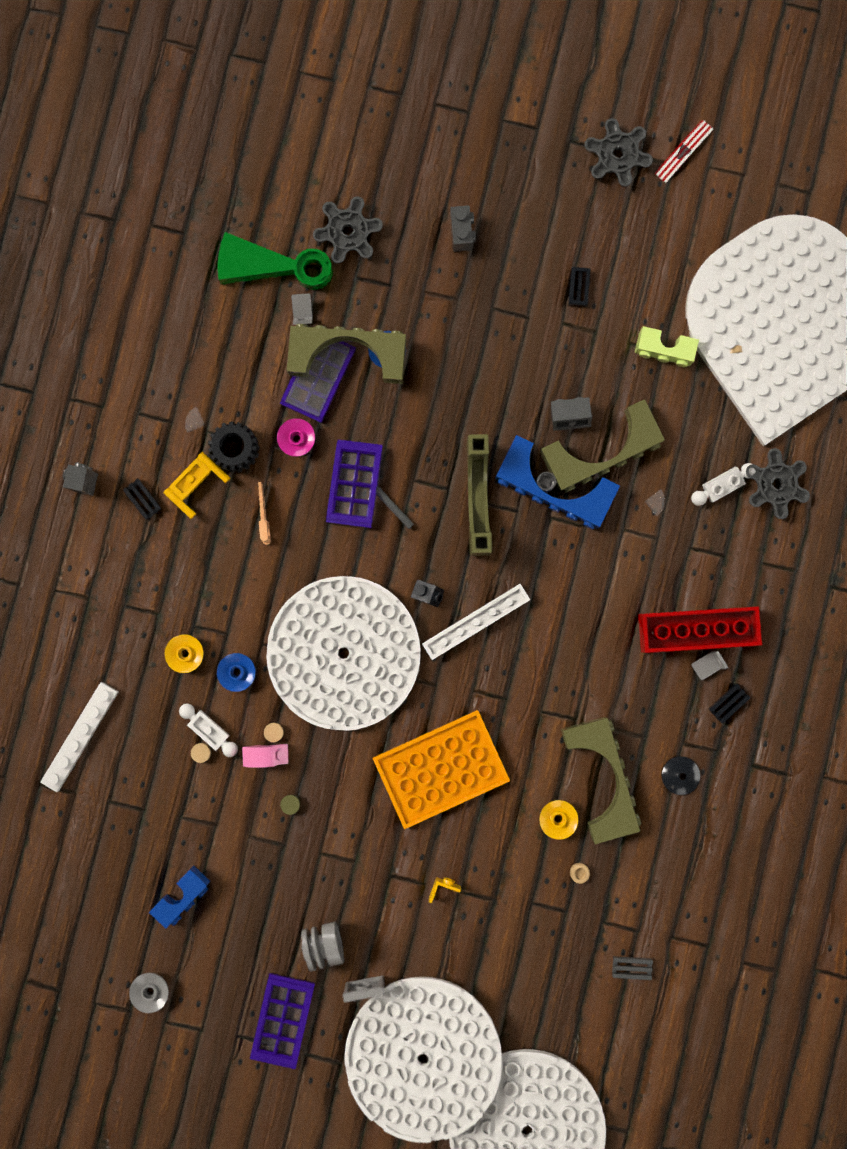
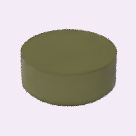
(290, 804)

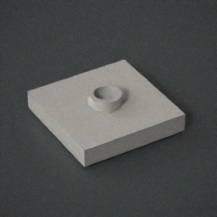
(364, 988)

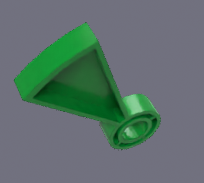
(247, 261)

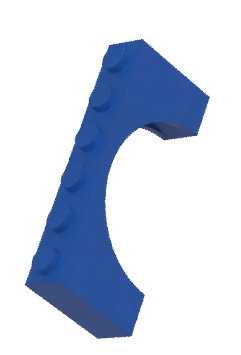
(589, 509)

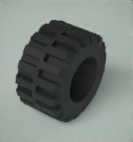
(219, 440)

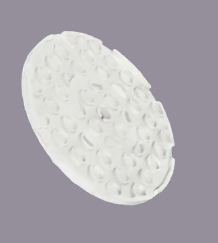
(334, 689)
(548, 1097)
(423, 1098)

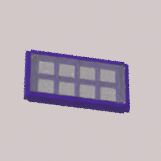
(314, 393)
(354, 483)
(282, 1021)

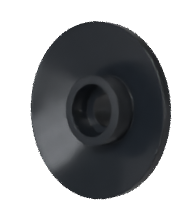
(672, 771)

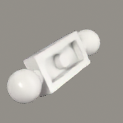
(722, 485)
(208, 730)

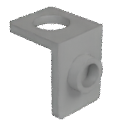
(302, 309)
(709, 664)

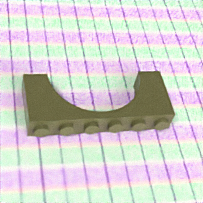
(308, 342)
(642, 435)
(477, 495)
(620, 816)

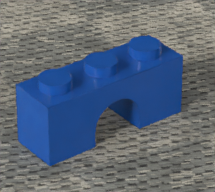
(168, 909)

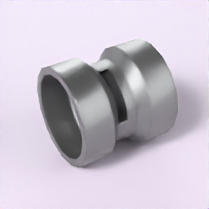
(546, 479)

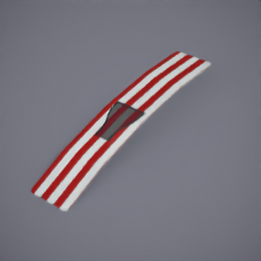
(683, 151)

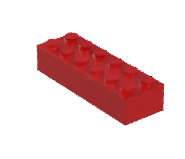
(699, 629)

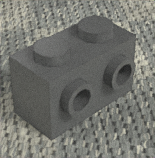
(461, 230)
(571, 413)
(80, 478)

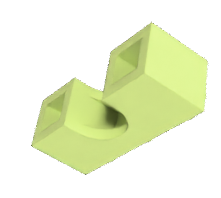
(650, 346)

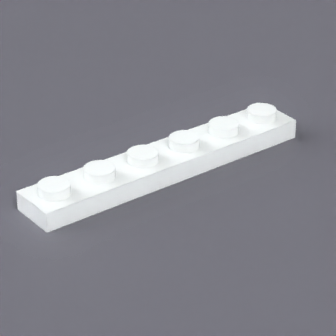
(476, 621)
(79, 737)

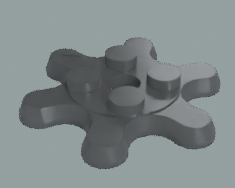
(617, 140)
(352, 218)
(788, 479)

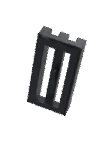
(577, 302)
(132, 486)
(741, 692)

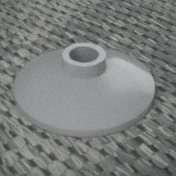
(146, 1001)

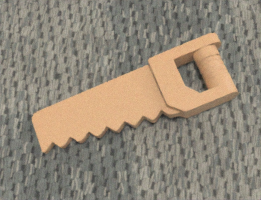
(263, 524)

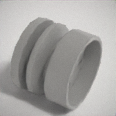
(322, 946)

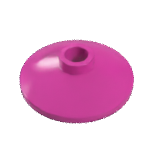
(294, 428)

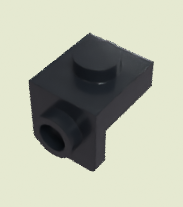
(427, 593)

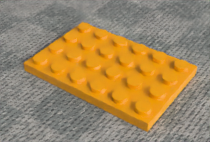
(441, 769)

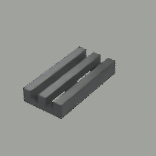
(626, 975)

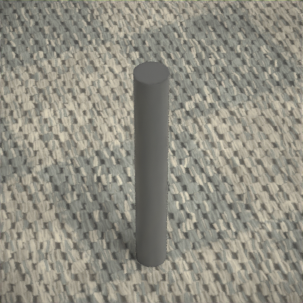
(394, 508)

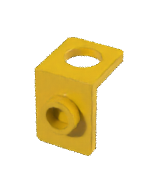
(447, 883)

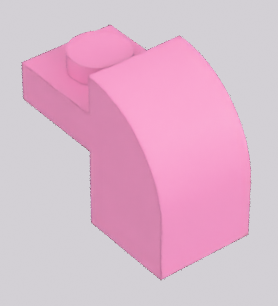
(265, 756)

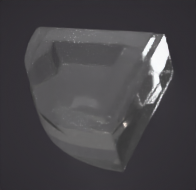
(193, 420)
(656, 502)

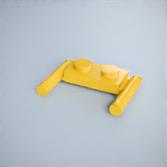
(191, 479)

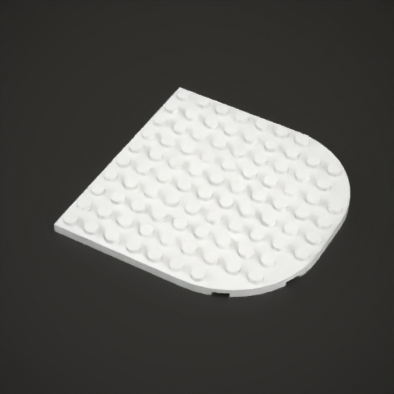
(785, 303)

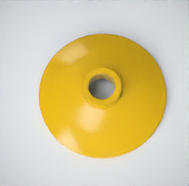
(174, 654)
(560, 829)

